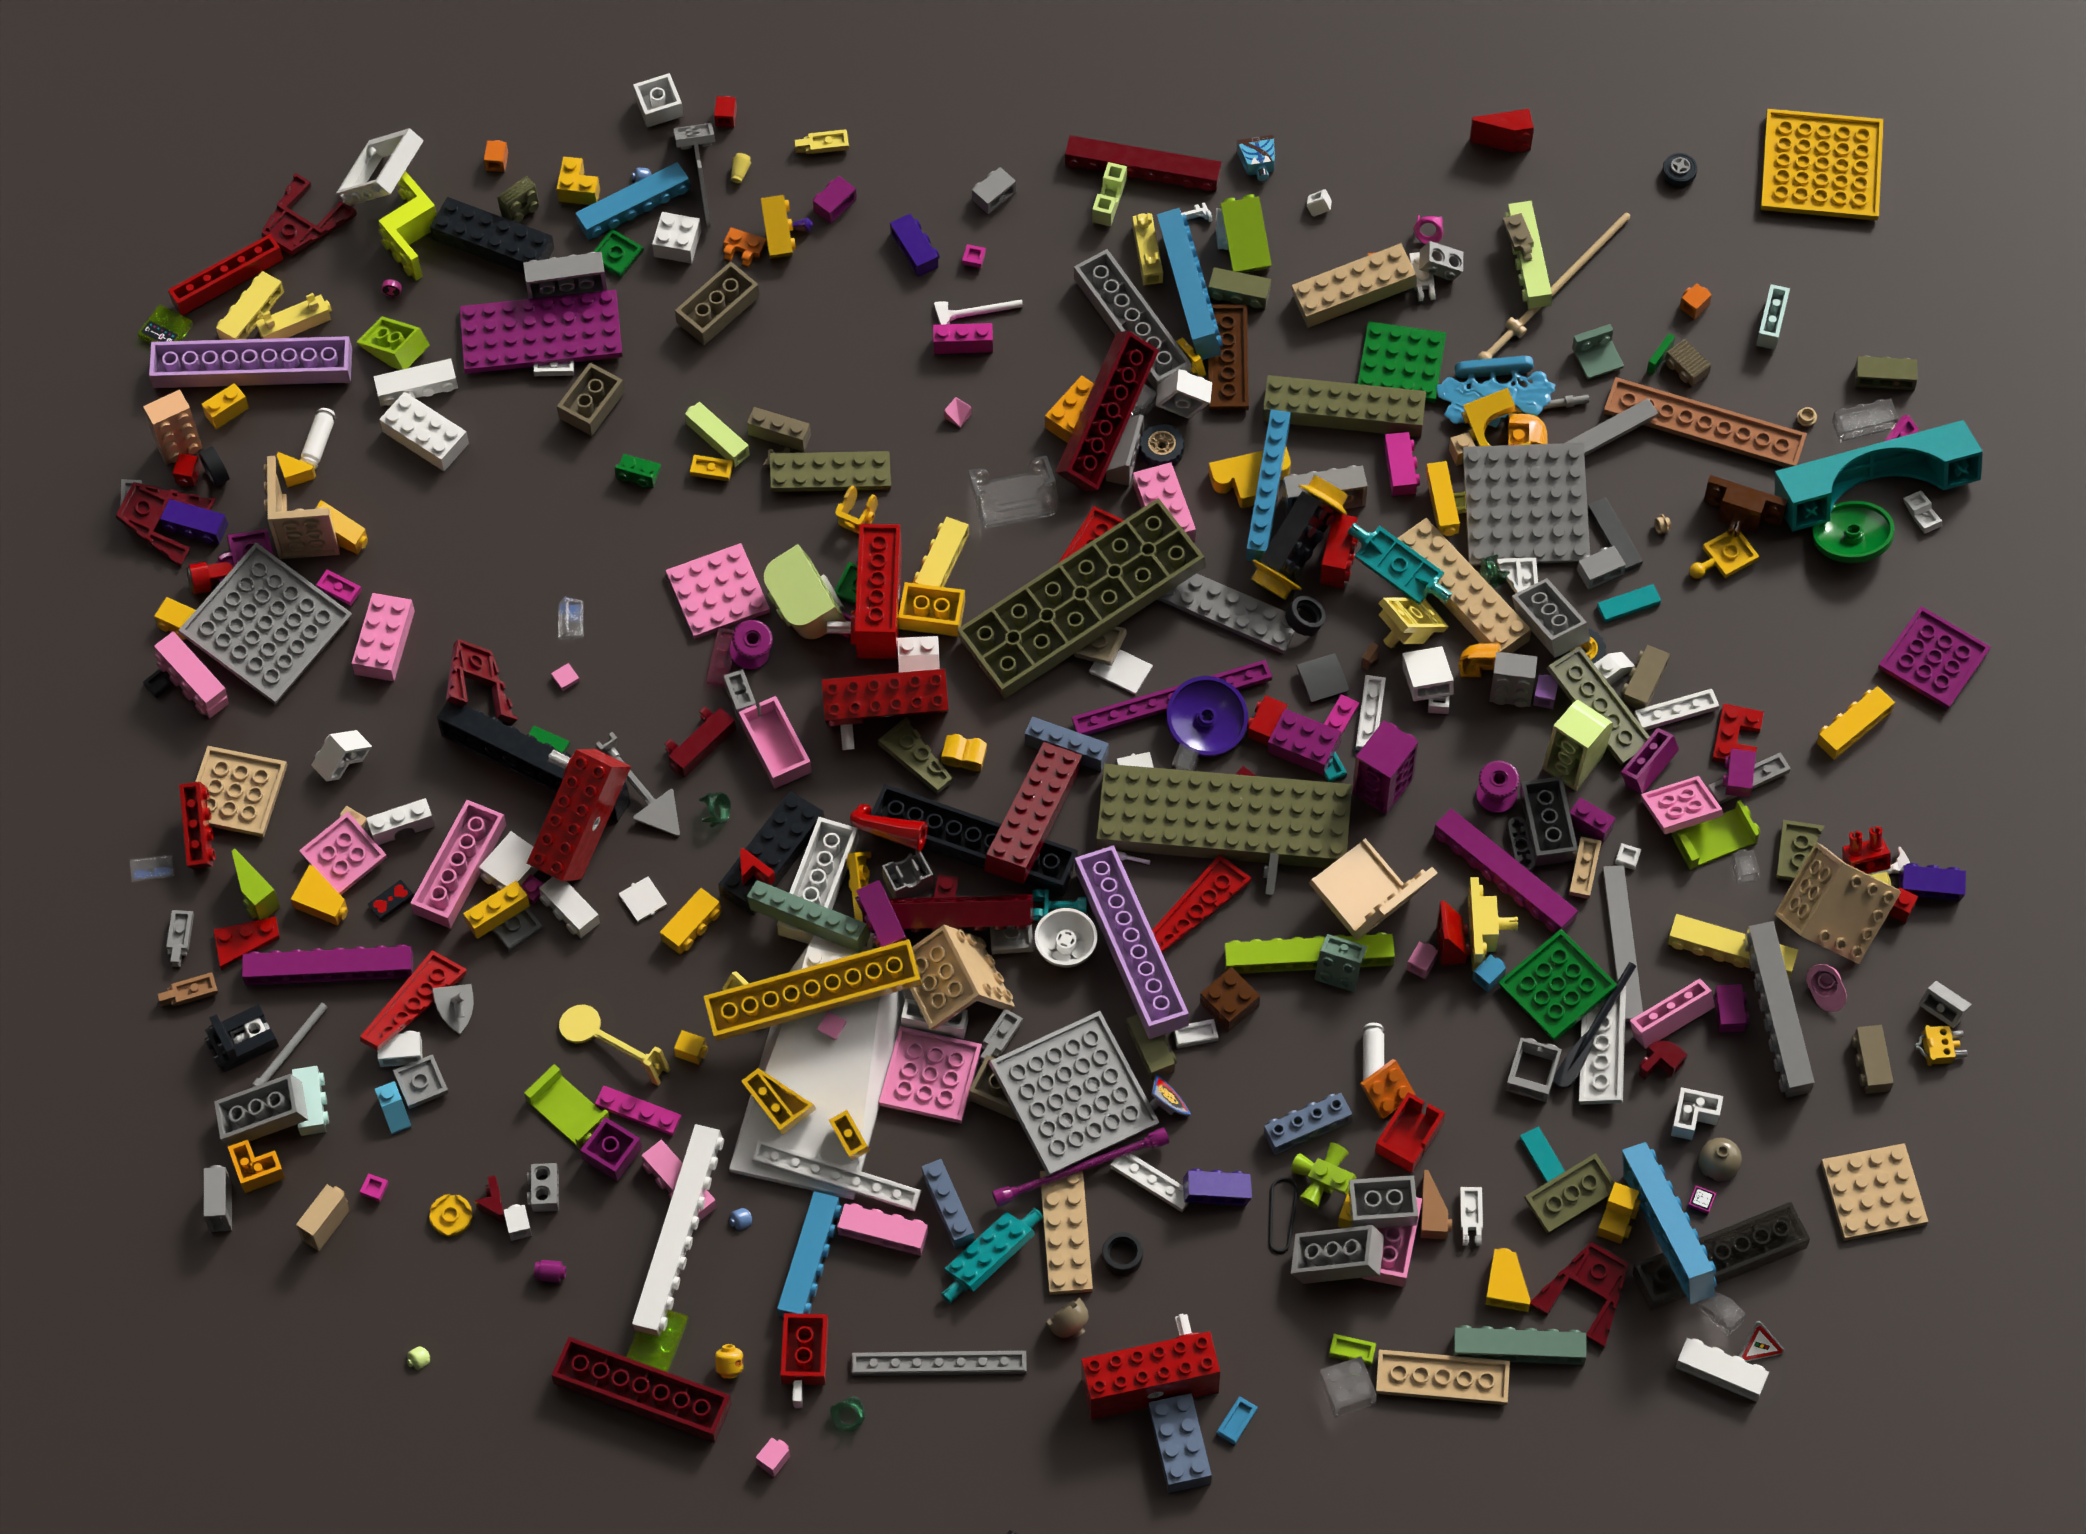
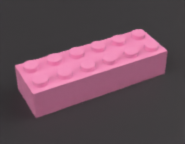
(458, 863)

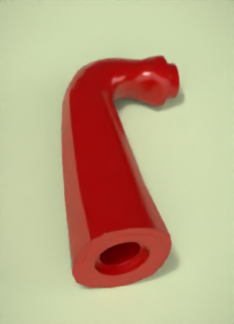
(904, 832)

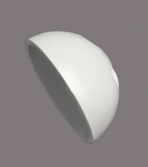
(1063, 928)

